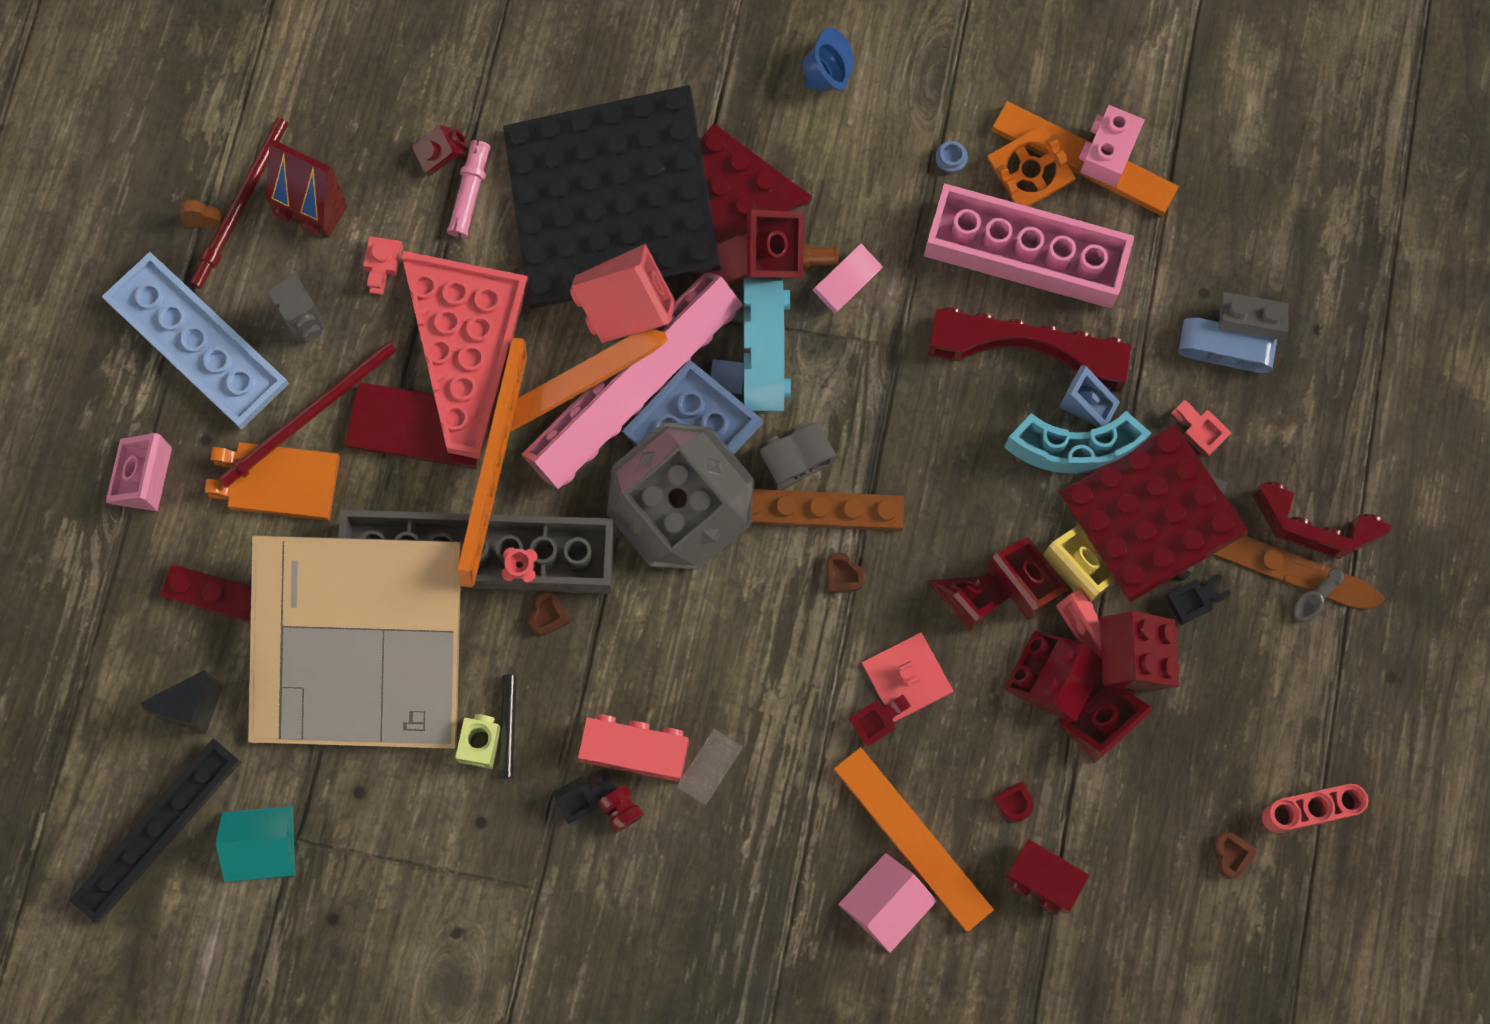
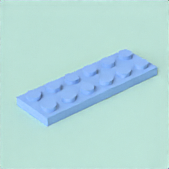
(195, 340)

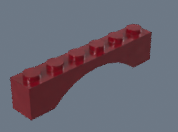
(962, 335)

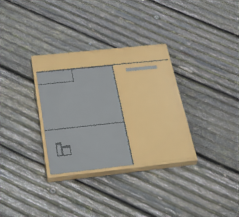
(354, 642)

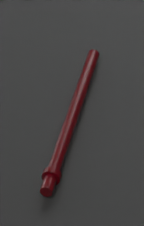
(242, 466)

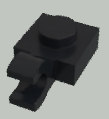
(580, 798)

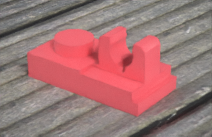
(1081, 620)

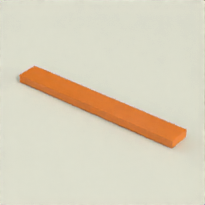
(492, 464)

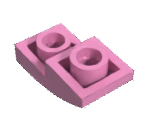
(847, 278)

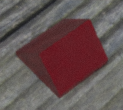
(775, 244)
(1027, 577)
(1105, 720)

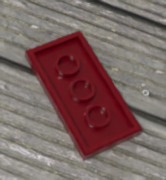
(400, 425)

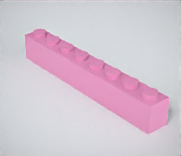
(608, 405)

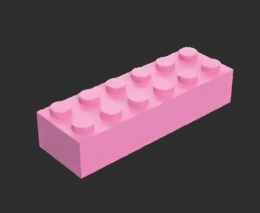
(1029, 246)

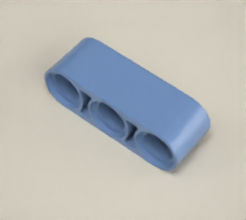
(1206, 342)

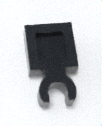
(1193, 600)

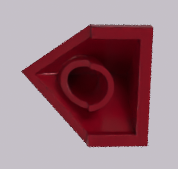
(971, 597)

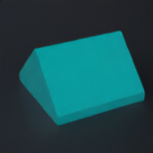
(256, 844)

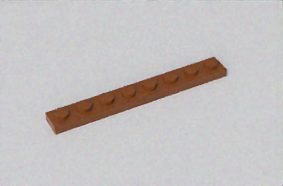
(821, 509)

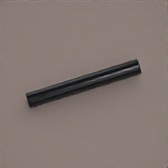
(508, 726)

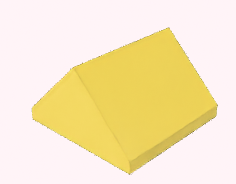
(1079, 564)

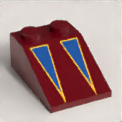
(303, 190)

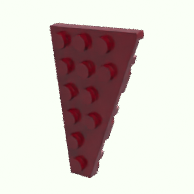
(743, 182)

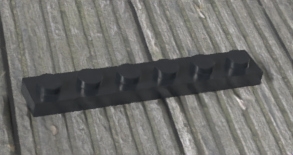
(155, 831)

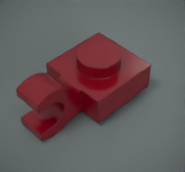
(875, 721)

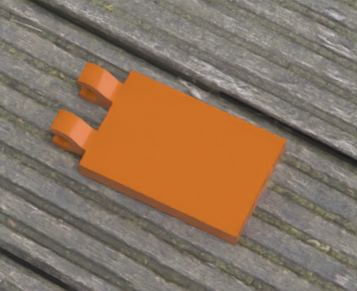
(281, 484)

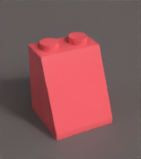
(623, 296)

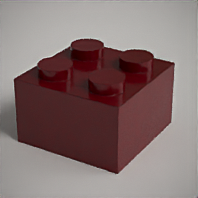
(1139, 651)

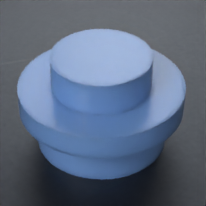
(951, 157)

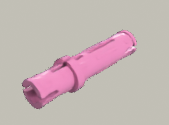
(472, 176)

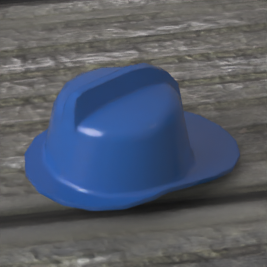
(829, 62)

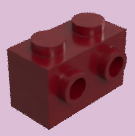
(1046, 878)

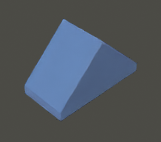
(1089, 399)

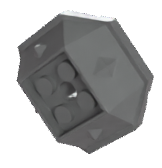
(716, 491)

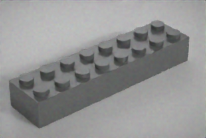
(570, 551)

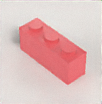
(634, 748)

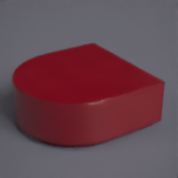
(1014, 803)

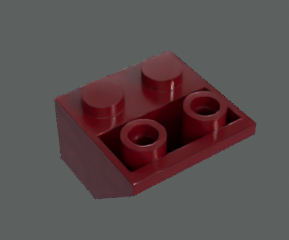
(1055, 675)

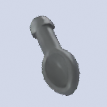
(1312, 602)

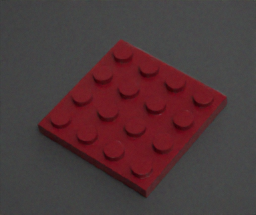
(1153, 513)

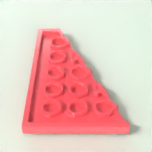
(466, 337)

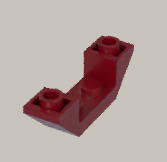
(1275, 505)

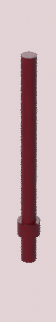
(211, 255)

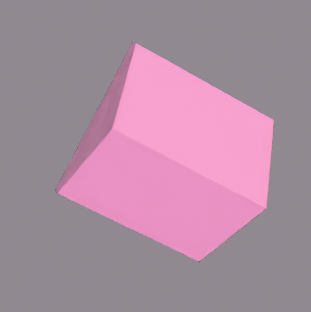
(139, 472)
(888, 902)

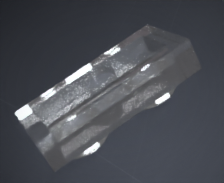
(709, 767)

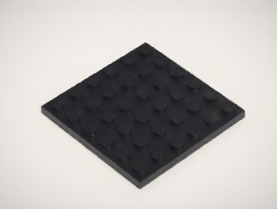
(606, 184)

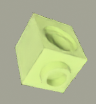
(482, 756)

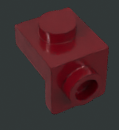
(439, 148)

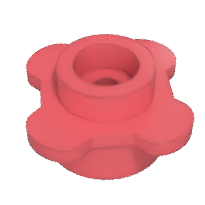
(512, 557)

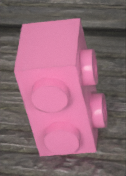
(1112, 145)

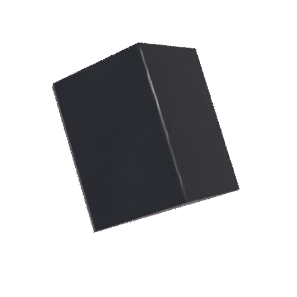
(188, 702)

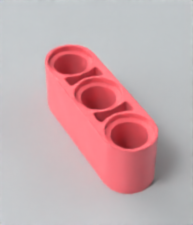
(1329, 801)

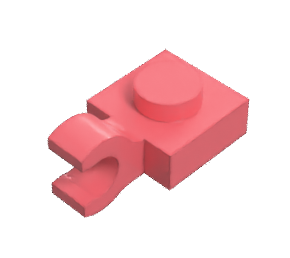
(381, 259)
(1204, 431)

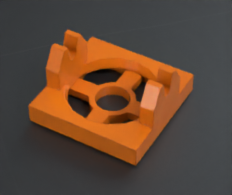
(1041, 137)

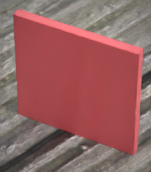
(908, 671)

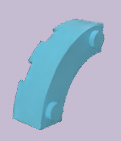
(764, 338)
(1074, 452)

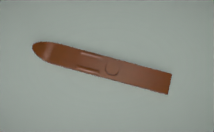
(1299, 572)

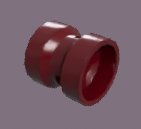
(620, 809)

